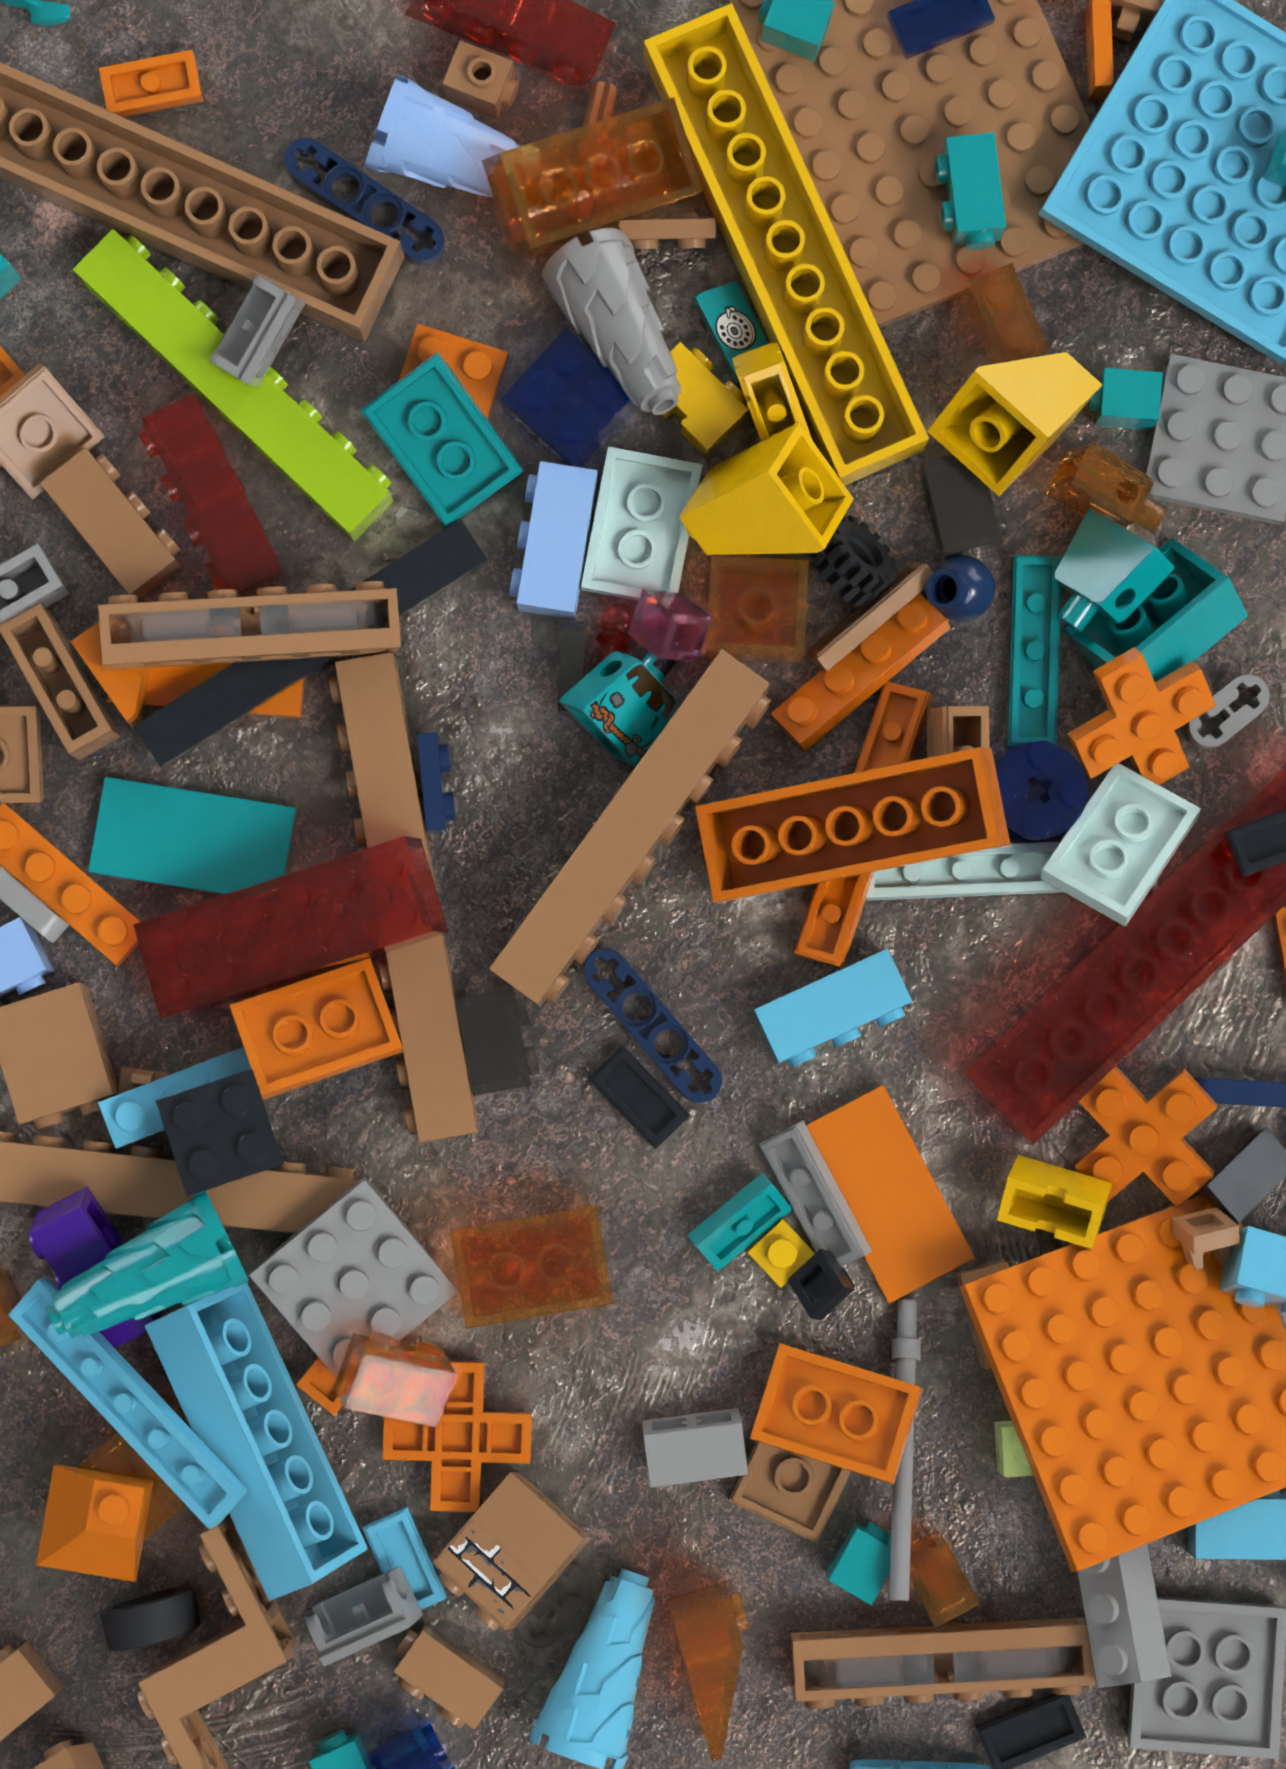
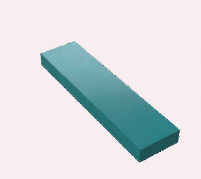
(1033, 650)

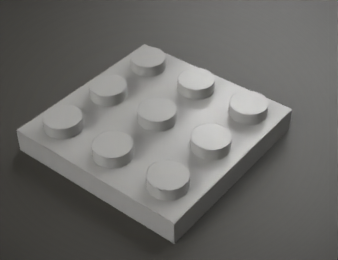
(1220, 440)
(352, 1274)
(1221, 1683)

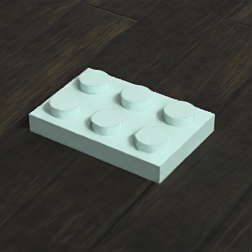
(637, 524)
(1120, 844)

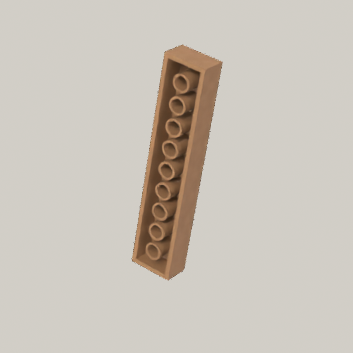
(192, 204)

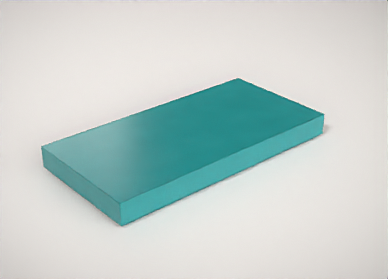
(189, 837)

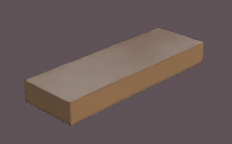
(869, 618)

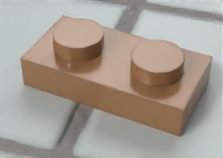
(688, 232)

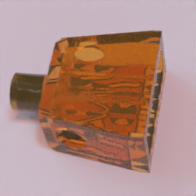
(1107, 485)

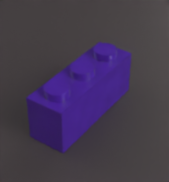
(74, 1238)

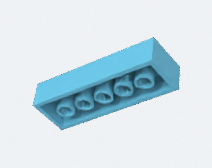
(255, 1423)

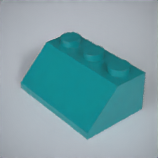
(1173, 623)

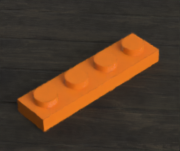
(838, 692)
(66, 887)

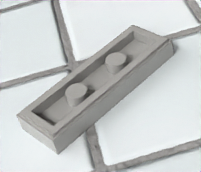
(814, 1194)

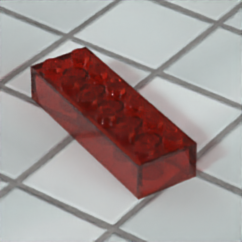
(291, 927)

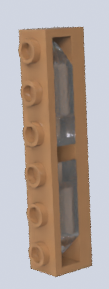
(249, 627)
(941, 1661)

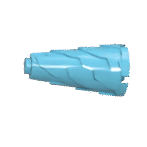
(594, 1698)

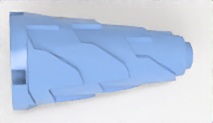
(433, 141)

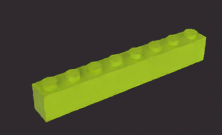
(264, 415)

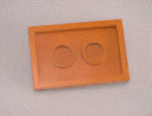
(316, 1028)
(836, 1413)

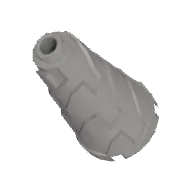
(609, 304)

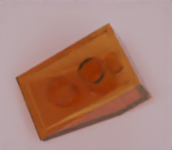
(711, 1645)

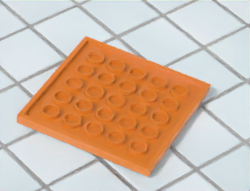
(1135, 1385)

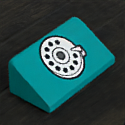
(729, 323)

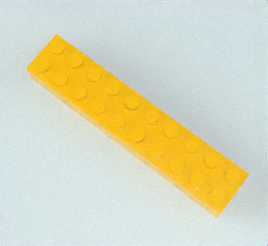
(785, 246)

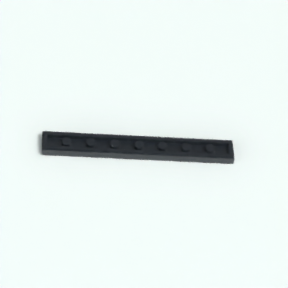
(250, 684)

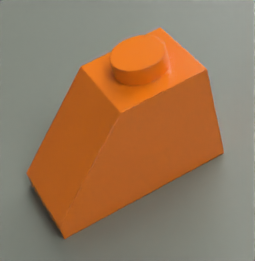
(124, 686)

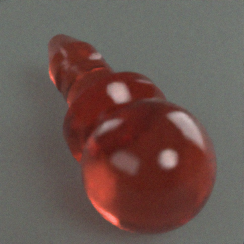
(614, 633)

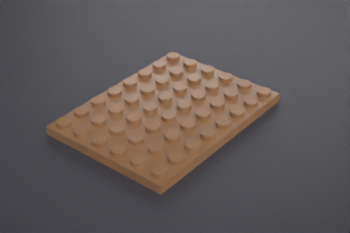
(879, 120)

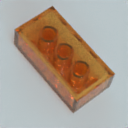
(592, 175)

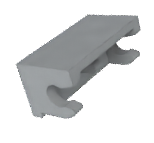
(257, 331)
(694, 1447)
(363, 1615)

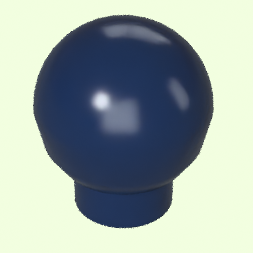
(961, 588)

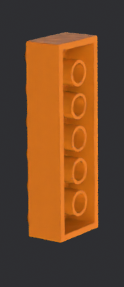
(853, 824)

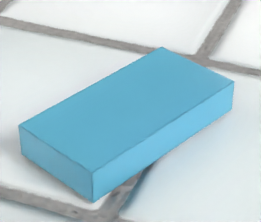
(397, 1543)

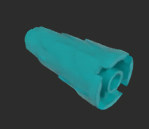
(171, 1263)

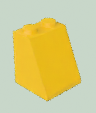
(1012, 415)
(768, 500)

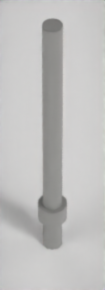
(906, 1352)

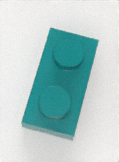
(739, 1222)

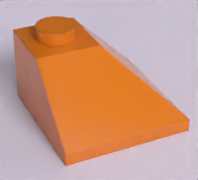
(94, 1522)

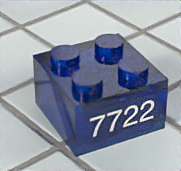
(567, 401)

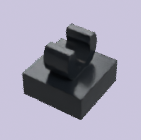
(821, 1284)

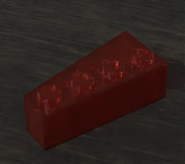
(535, 32)
(210, 493)

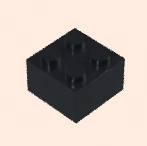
(219, 1132)

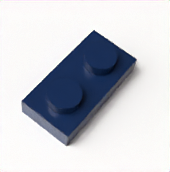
(438, 804)

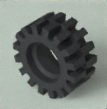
(855, 563)

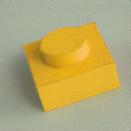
(780, 1252)

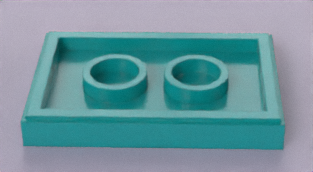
(442, 439)

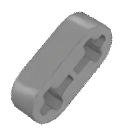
(1234, 720)
(30, 907)

